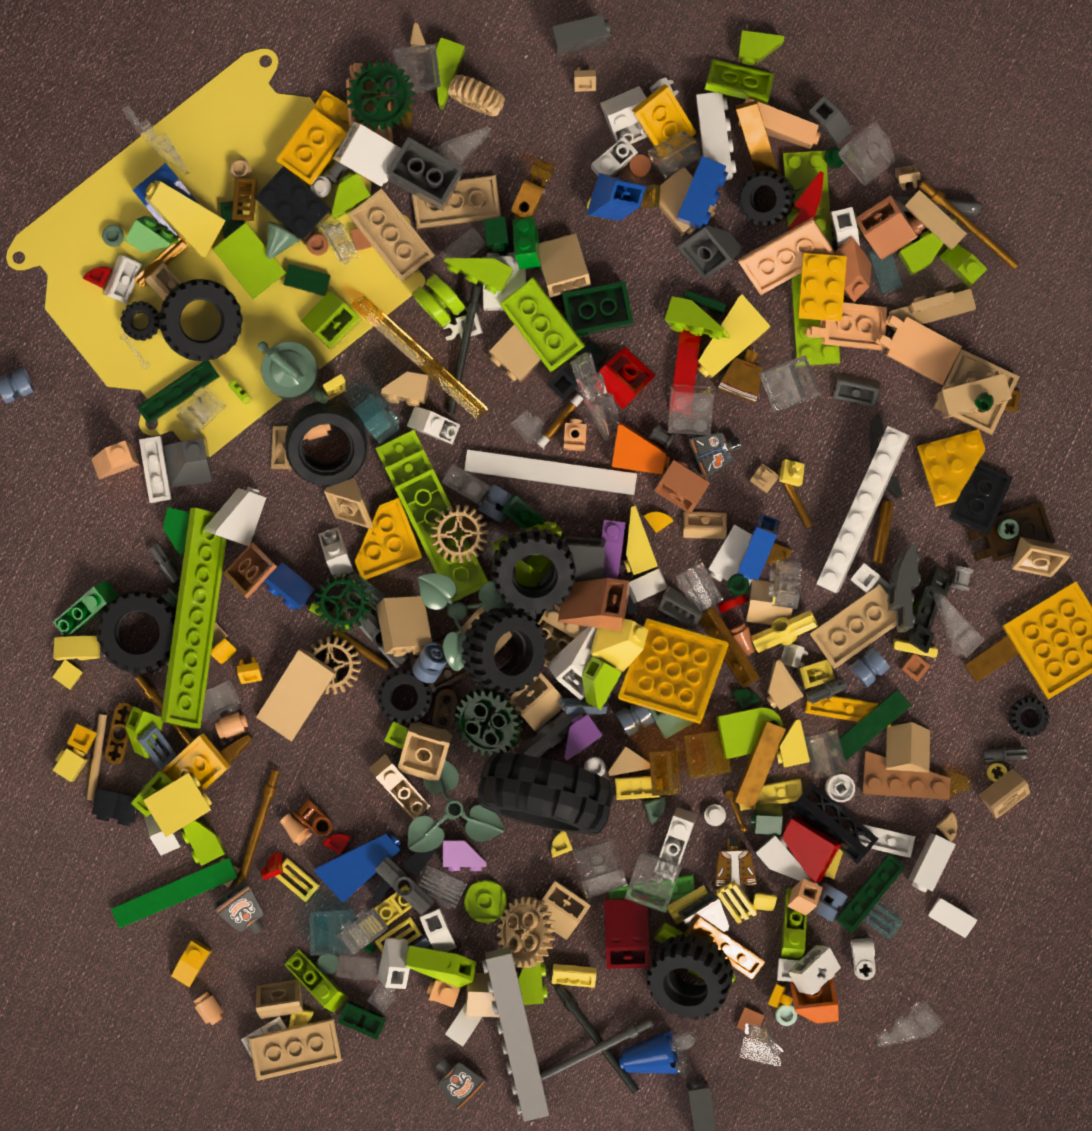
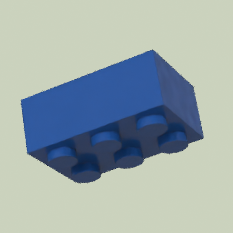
(702, 193)

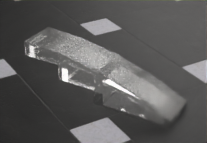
(161, 144)
(594, 393)

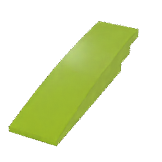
(423, 501)

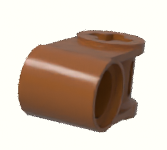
(313, 817)

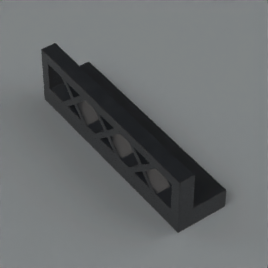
(832, 825)

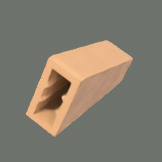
(787, 126)

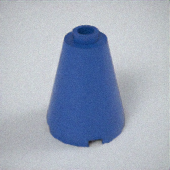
(651, 1056)

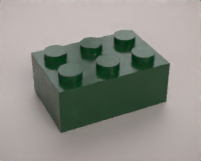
(598, 309)

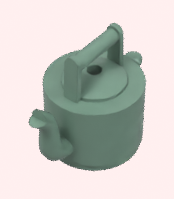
(300, 375)

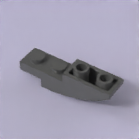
(903, 580)

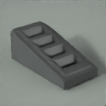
(669, 604)

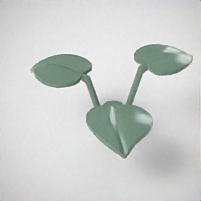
(437, 591)
(426, 835)

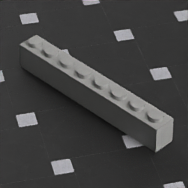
(517, 1034)

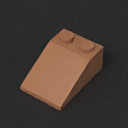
(250, 570)

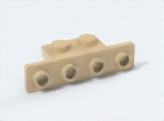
(937, 307)

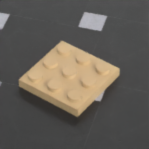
(971, 366)

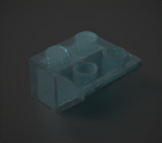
(325, 927)

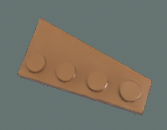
(902, 783)

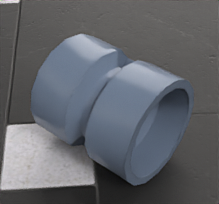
(16, 384)
(498, 496)
(429, 663)
(869, 667)
(633, 718)
(825, 909)

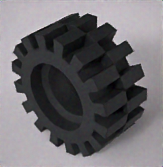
(127, 321)
(1038, 726)

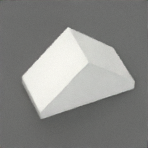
(162, 843)

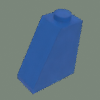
(759, 547)

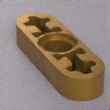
(121, 750)

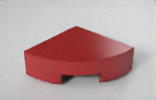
(98, 276)
(732, 603)
(337, 842)
(273, 867)

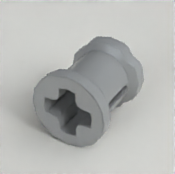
(962, 578)

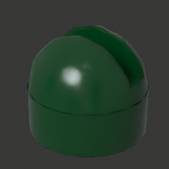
(980, 404)

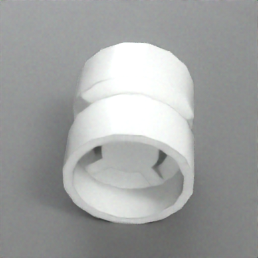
(840, 787)

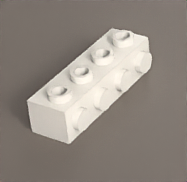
(714, 130)

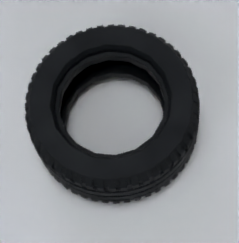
(326, 472)

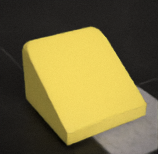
(764, 901)

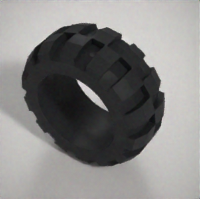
(545, 793)

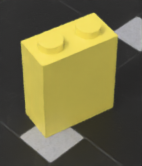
(178, 804)

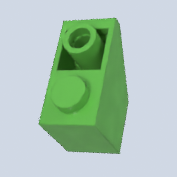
(149, 236)

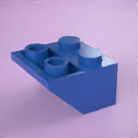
(615, 197)
(290, 586)

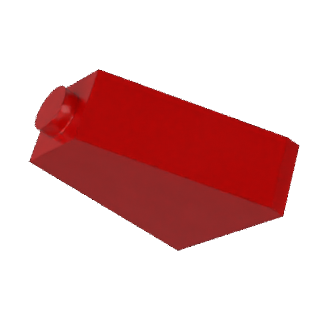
(810, 847)

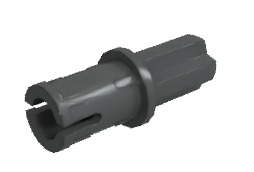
(164, 563)
(826, 690)
(1005, 754)

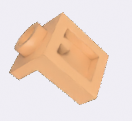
(443, 993)

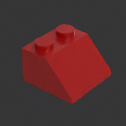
(625, 377)

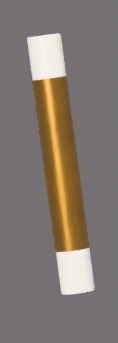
(560, 420)

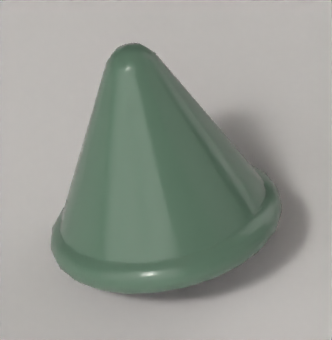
(278, 240)

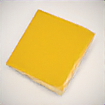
(223, 651)

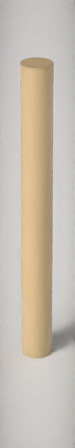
(96, 759)

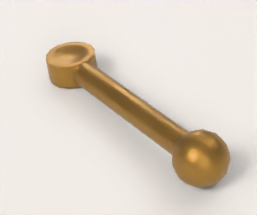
(729, 794)

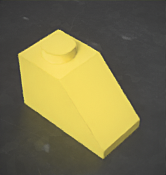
(793, 747)

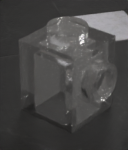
(528, 427)
(382, 997)

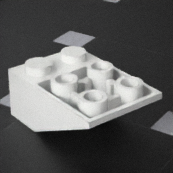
(572, 661)

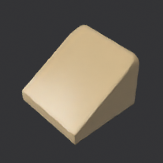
(416, 37)

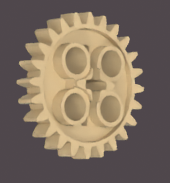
(527, 931)

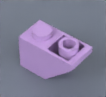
(461, 854)

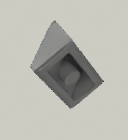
(856, 389)

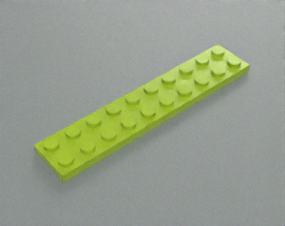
(801, 170)
(194, 623)

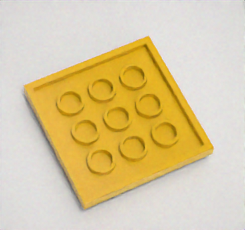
(1055, 639)
(674, 671)

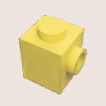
(70, 763)

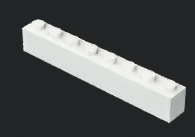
(863, 509)

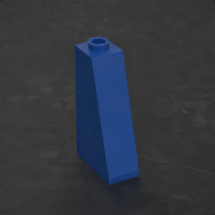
(355, 867)

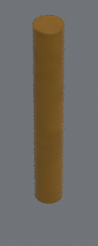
(797, 503)
(362, 650)

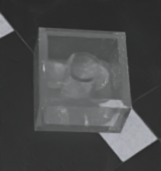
(690, 409)
(653, 881)

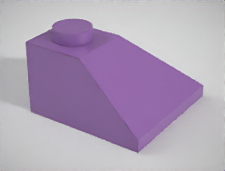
(581, 735)

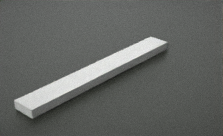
(550, 472)

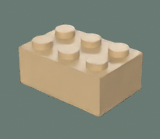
(961, 399)

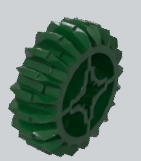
(326, 597)

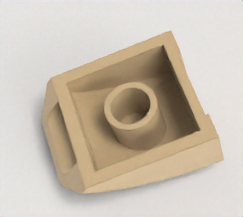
(424, 751)

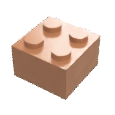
(682, 486)

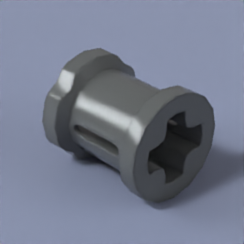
(335, 171)
(662, 436)

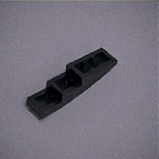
(413, 864)

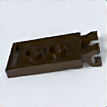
(1032, 525)

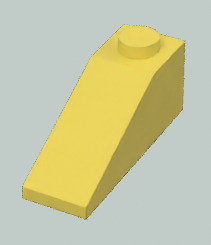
(638, 549)

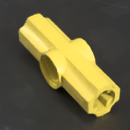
(784, 631)

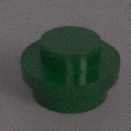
(832, 158)
(738, 584)

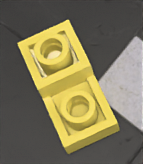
(76, 647)
(393, 907)

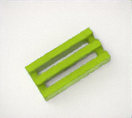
(241, 394)

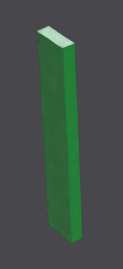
(174, 893)

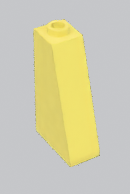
(187, 218)
(744, 327)

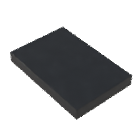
(981, 499)

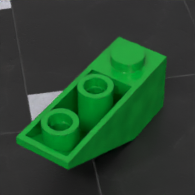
(85, 608)

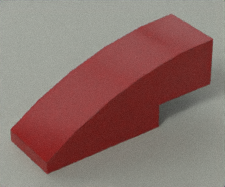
(808, 202)

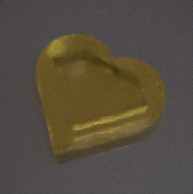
(958, 783)

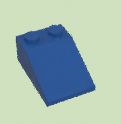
(167, 177)

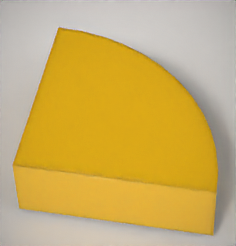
(658, 520)

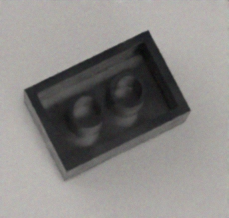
(293, 205)

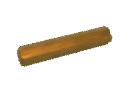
(164, 257)
(883, 532)

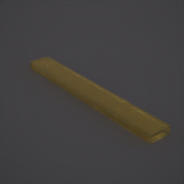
(419, 357)

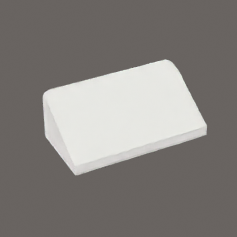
(122, 279)
(952, 917)

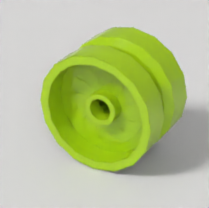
(440, 298)

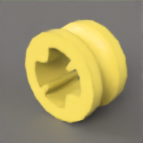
(991, 776)

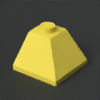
(619, 647)

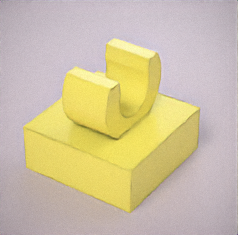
(792, 472)

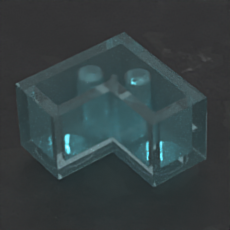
(376, 419)

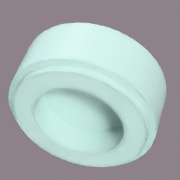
(785, 1015)

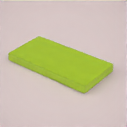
(542, 324)

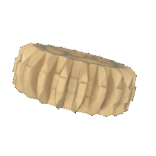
(476, 95)
(459, 543)
(347, 663)

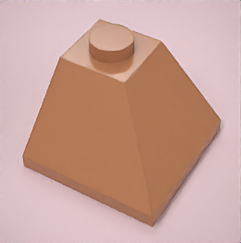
(857, 269)

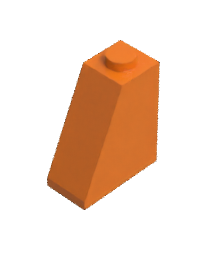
(637, 452)

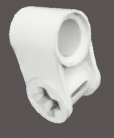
(863, 953)

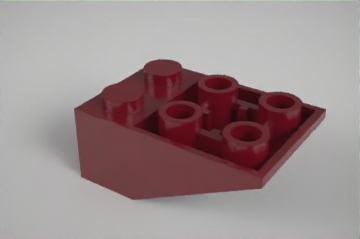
(626, 934)

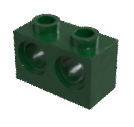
(496, 234)
(362, 1019)

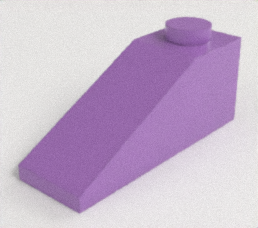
(613, 533)

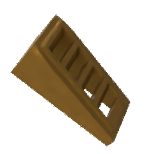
(244, 183)
(234, 750)

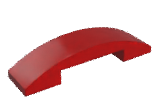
(686, 359)

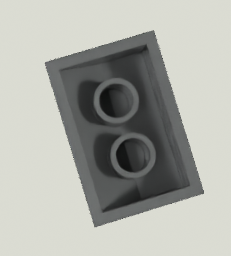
(425, 174)

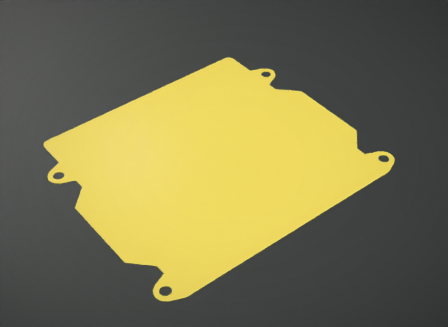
(222, 122)

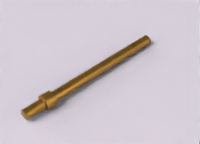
(938, 198)
(152, 694)
(269, 791)

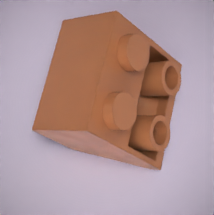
(886, 227)

